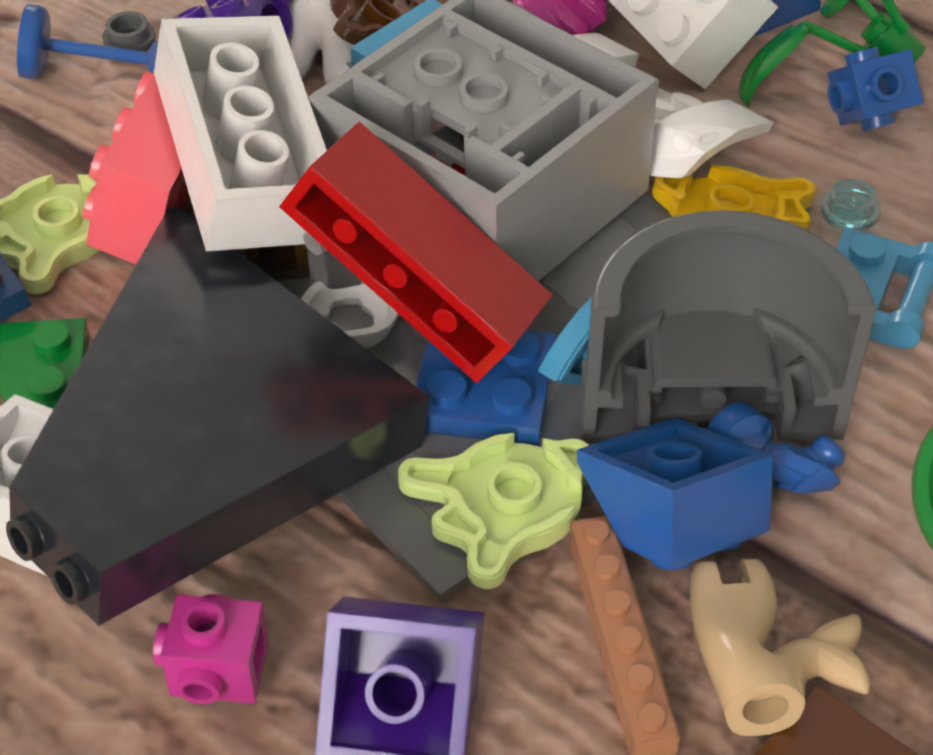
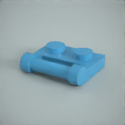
(876, 262)

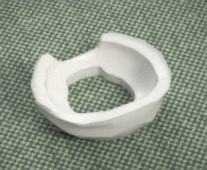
(384, 316)

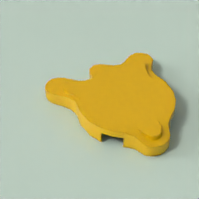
(737, 190)

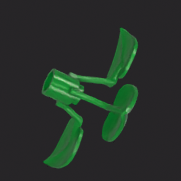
(886, 33)

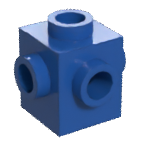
(873, 87)

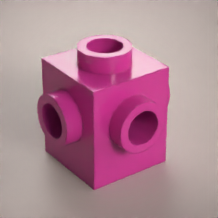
(213, 649)

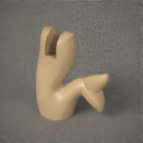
(756, 687)

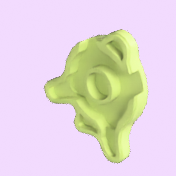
(45, 230)
(499, 499)

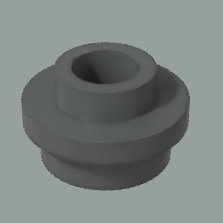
(129, 31)

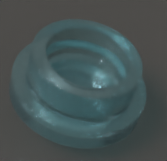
(851, 205)

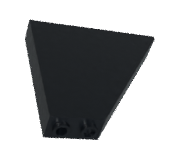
(199, 426)

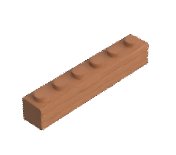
(623, 639)

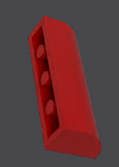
(416, 251)

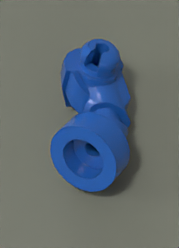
(794, 468)

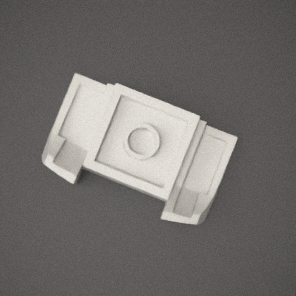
(684, 127)

